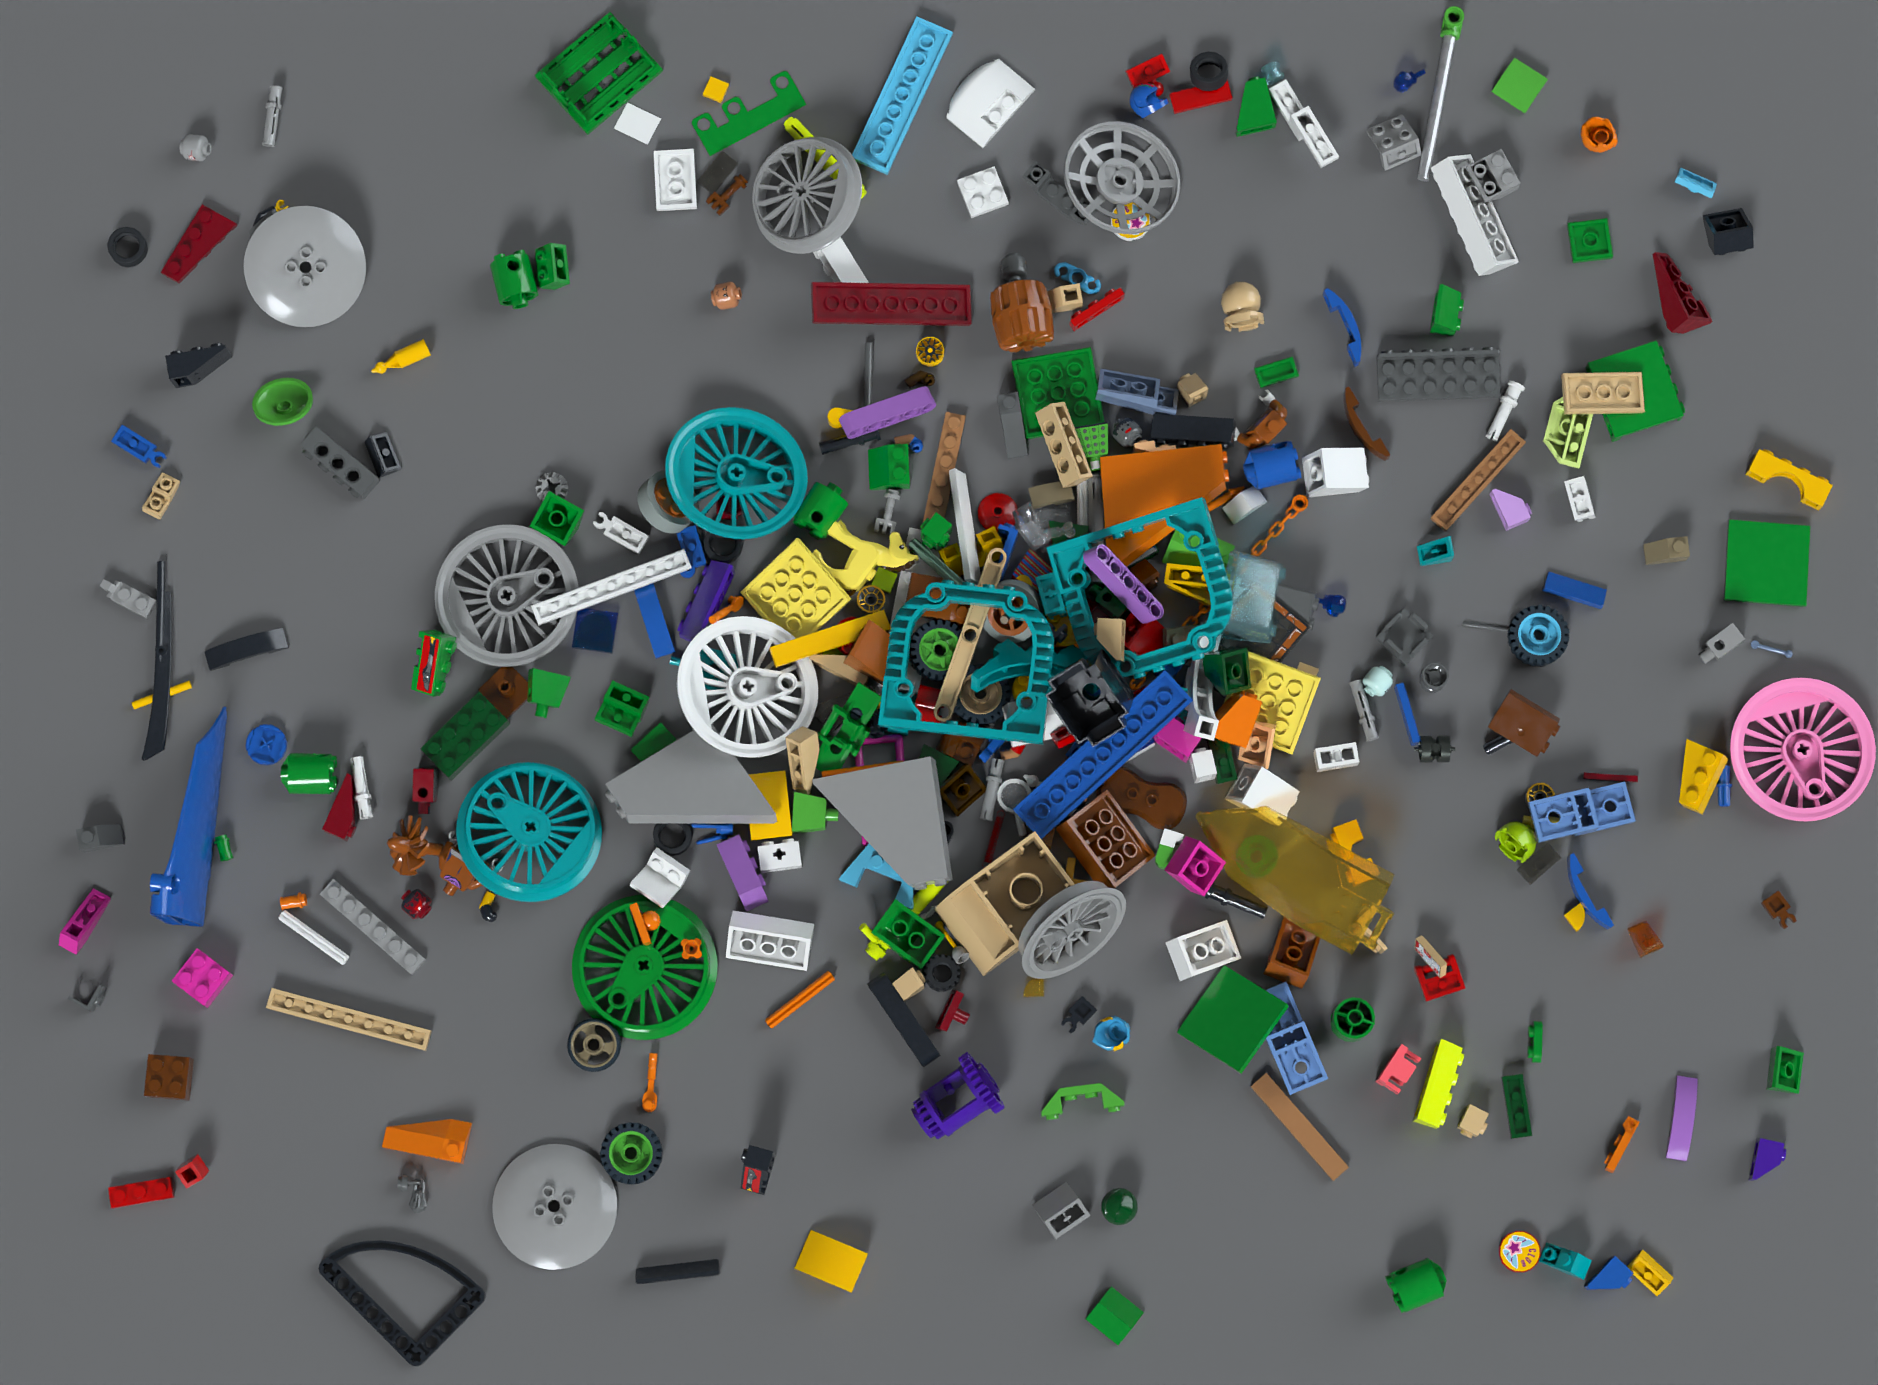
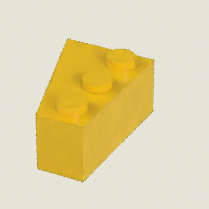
(1188, 581)
(1700, 775)

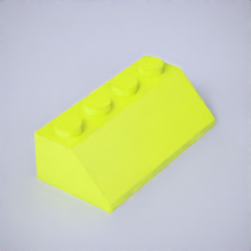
(1438, 1083)

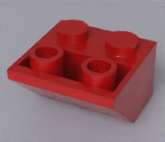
(1142, 637)

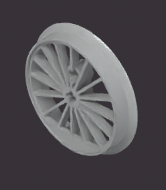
(844, 203)
(1081, 907)

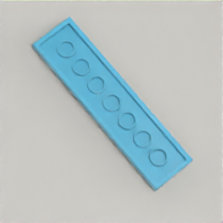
(902, 95)

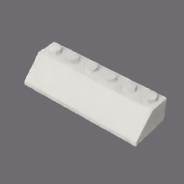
(1475, 219)

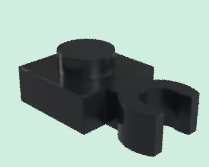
(1080, 1012)

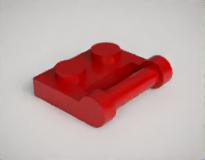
(1438, 987)

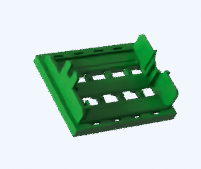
(593, 43)

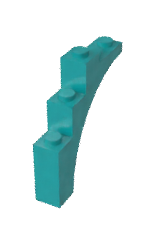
(1013, 661)

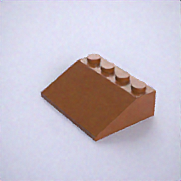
(1105, 841)

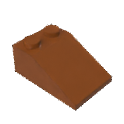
(954, 612)
(1292, 954)

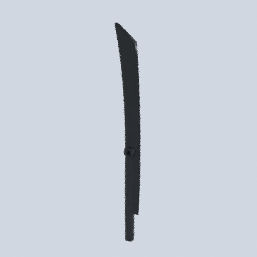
(158, 721)

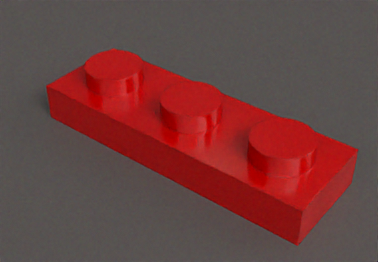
(1096, 308)
(141, 1192)

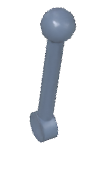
(1755, 644)

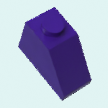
(1766, 1157)

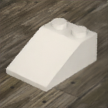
(1203, 950)

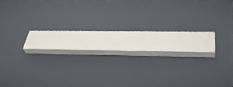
(611, 587)

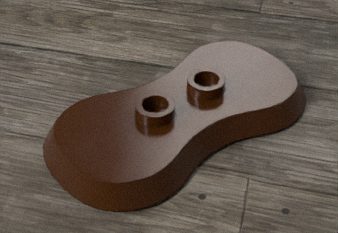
(1156, 803)

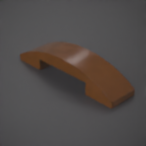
(1375, 447)

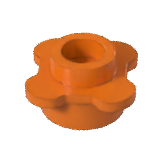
(691, 943)

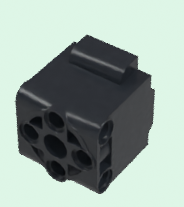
(1089, 715)

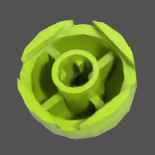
(1516, 840)

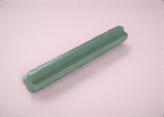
(934, 562)

